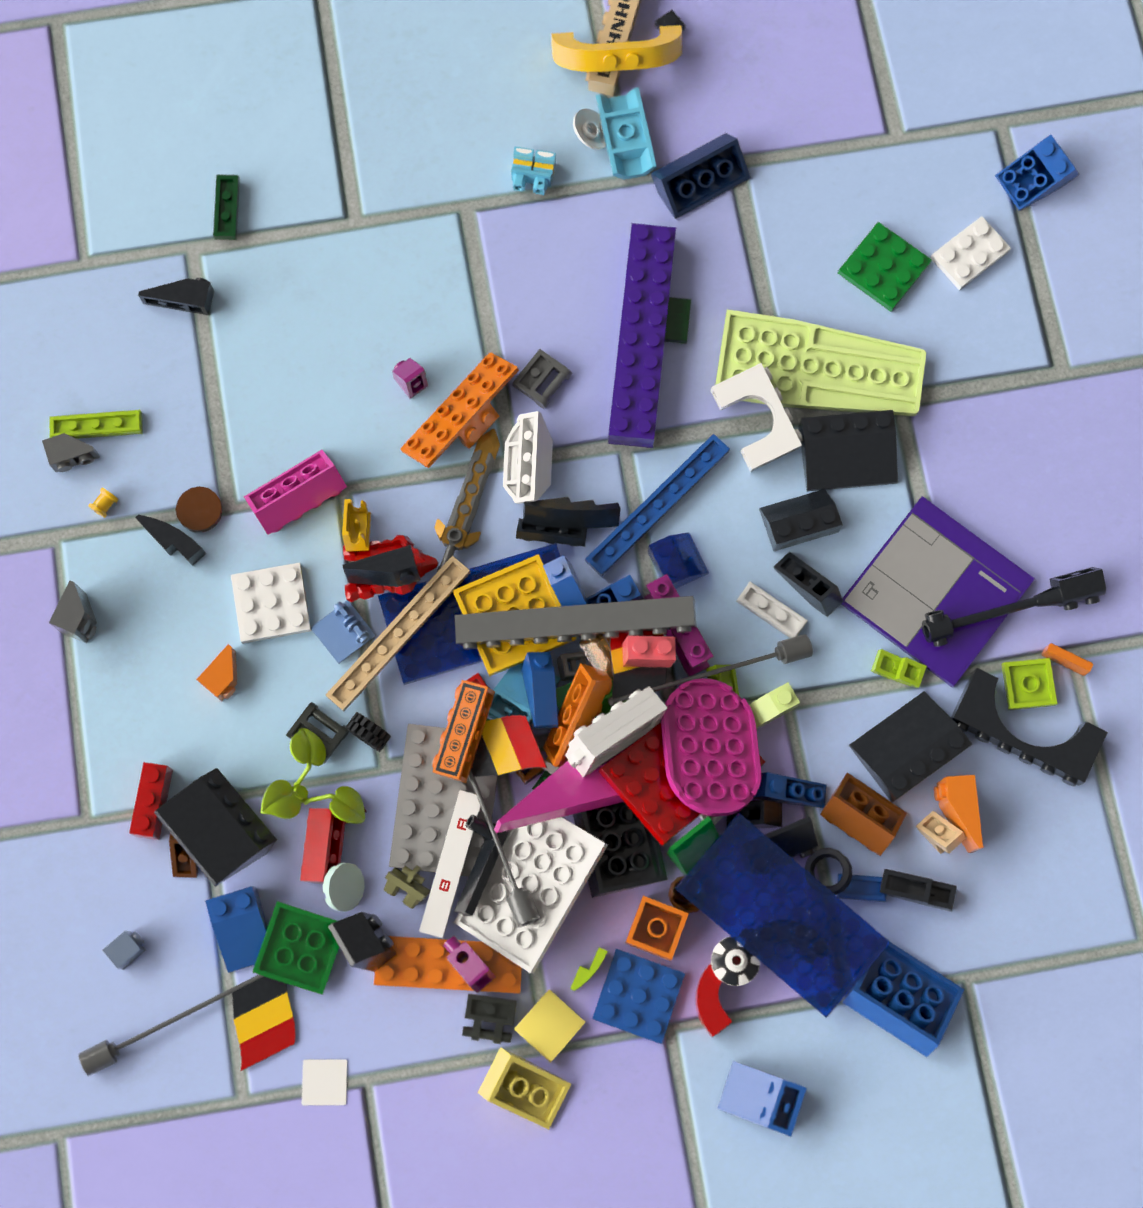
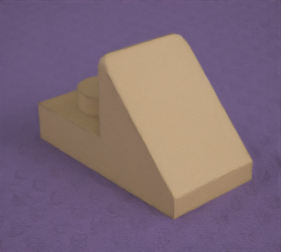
(940, 833)

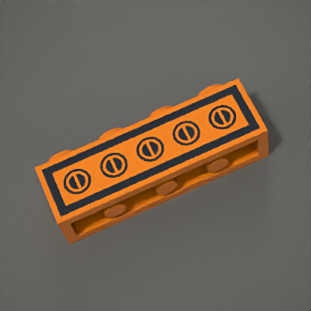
(463, 731)

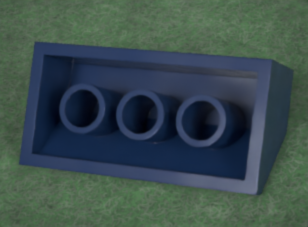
(701, 175)

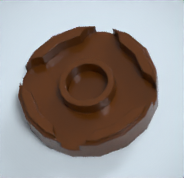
(199, 509)

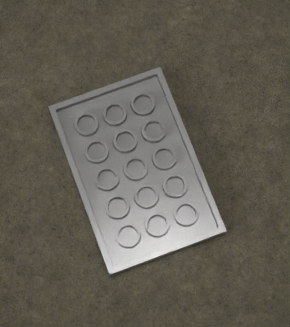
(428, 803)

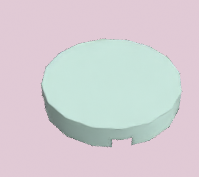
(343, 887)

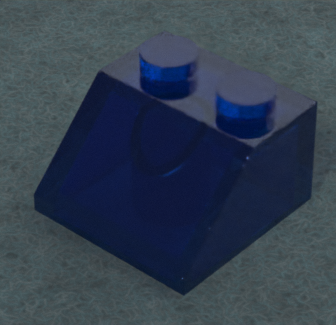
(677, 558)

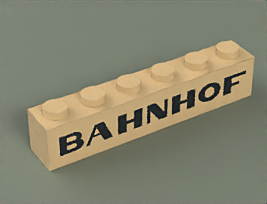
(618, 28)

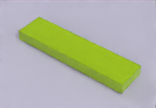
(97, 424)

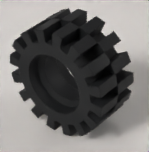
(368, 732)

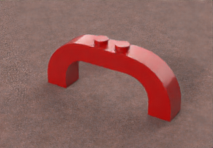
(707, 1001)

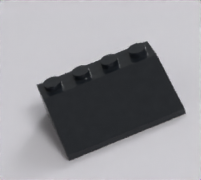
(849, 450)
(909, 745)
(216, 827)
(631, 854)

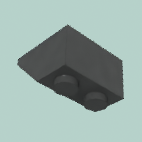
(74, 614)

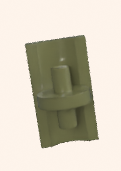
(410, 882)

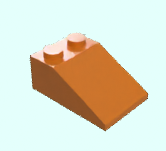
(960, 806)

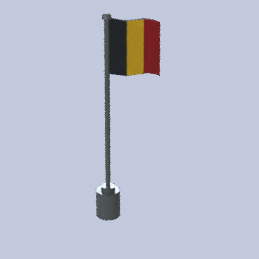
(629, 679)
(505, 748)
(260, 1018)

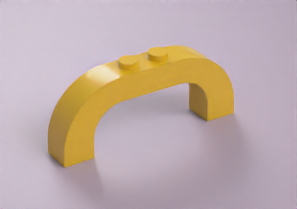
(619, 55)

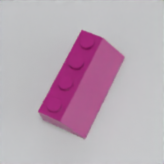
(295, 492)

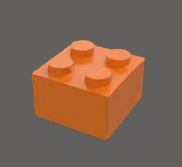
(656, 928)

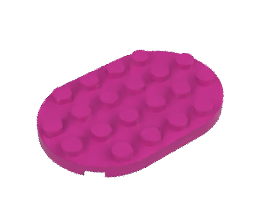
(710, 747)

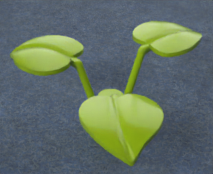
(286, 801)

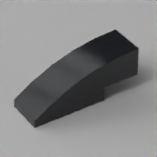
(172, 539)
(918, 889)

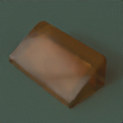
(598, 654)

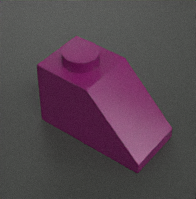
(410, 377)

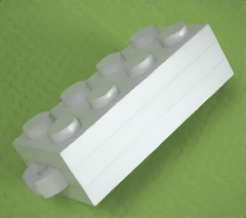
(615, 731)

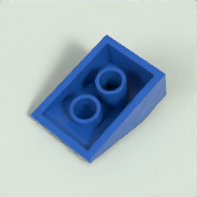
(238, 926)

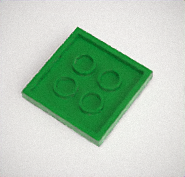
(884, 266)
(297, 948)

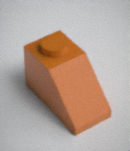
(221, 674)

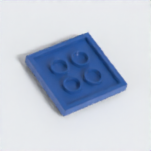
(638, 996)

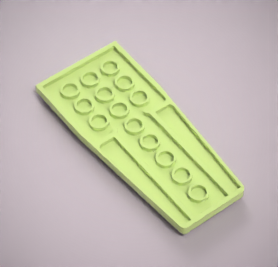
(823, 364)

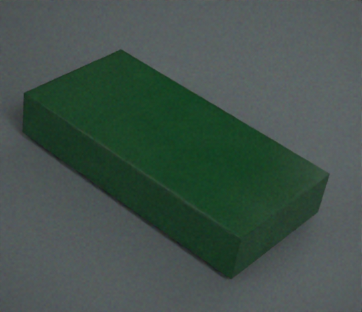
(677, 320)

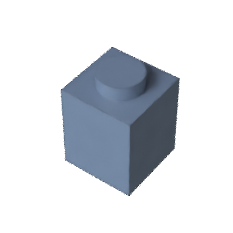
(124, 949)

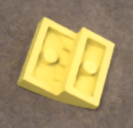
(549, 1025)

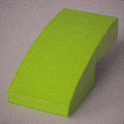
(898, 669)
(584, 974)

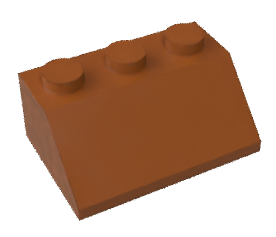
(863, 814)

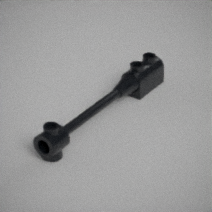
(1064, 591)

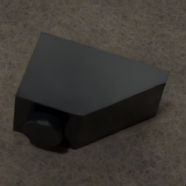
(761, 814)

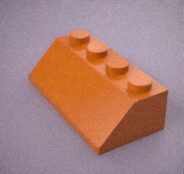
(578, 709)

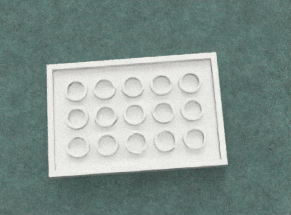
(552, 863)

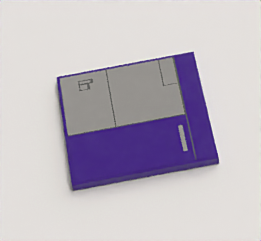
(929, 568)

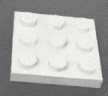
(270, 603)

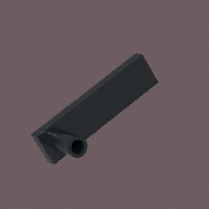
(482, 868)

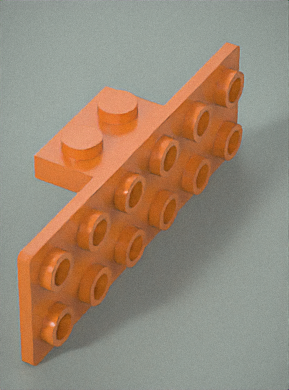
(463, 414)

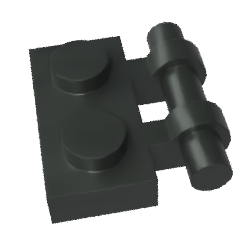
(492, 1010)

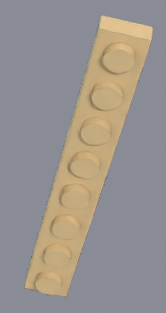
(398, 633)

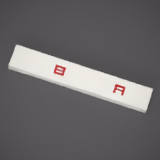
(450, 866)

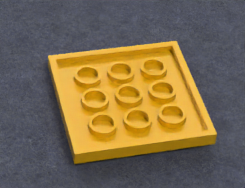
(510, 589)

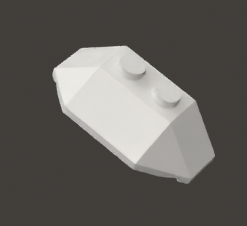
(528, 459)

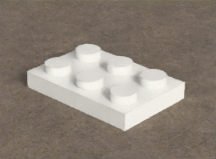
(970, 253)

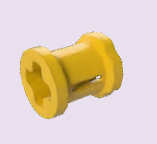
(103, 502)

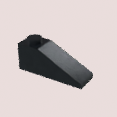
(182, 295)
(384, 569)
(810, 584)

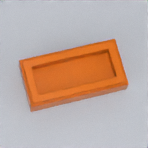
(1067, 659)

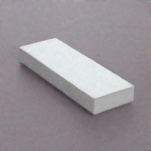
(771, 610)

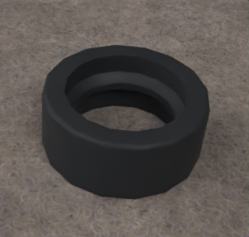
(823, 853)

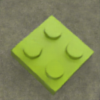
(1029, 684)

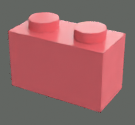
(649, 651)

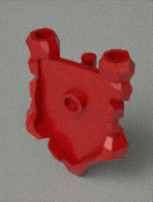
(364, 591)

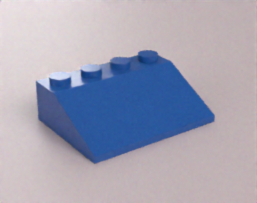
(906, 999)

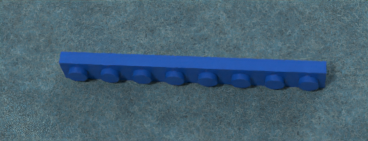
(657, 505)

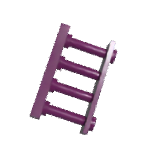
(689, 646)

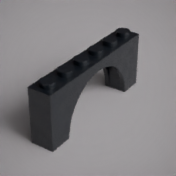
(978, 715)

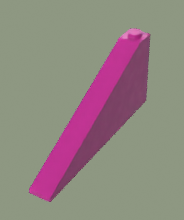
(560, 796)

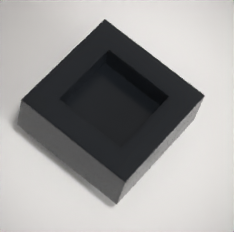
(669, 19)

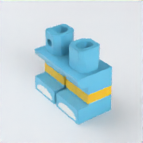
(523, 171)

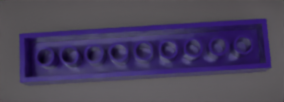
(642, 336)

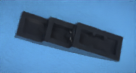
(568, 514)

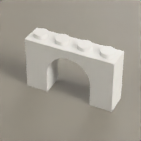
(756, 384)

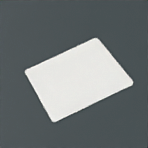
(324, 1082)

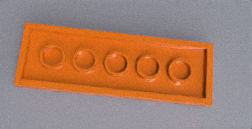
(425, 965)

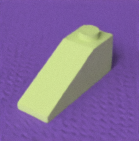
(774, 705)

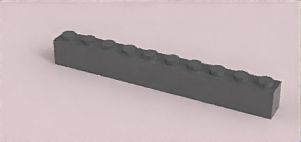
(576, 621)

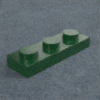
(226, 207)

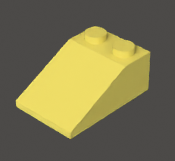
(524, 1088)

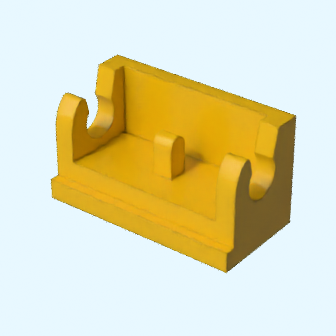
(356, 526)

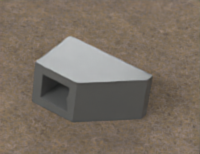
(65, 452)

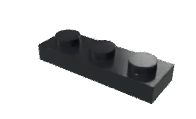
(551, 535)

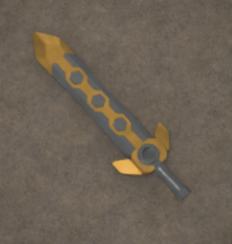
(467, 502)

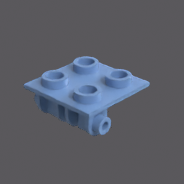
(343, 631)

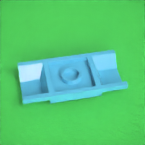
(626, 135)

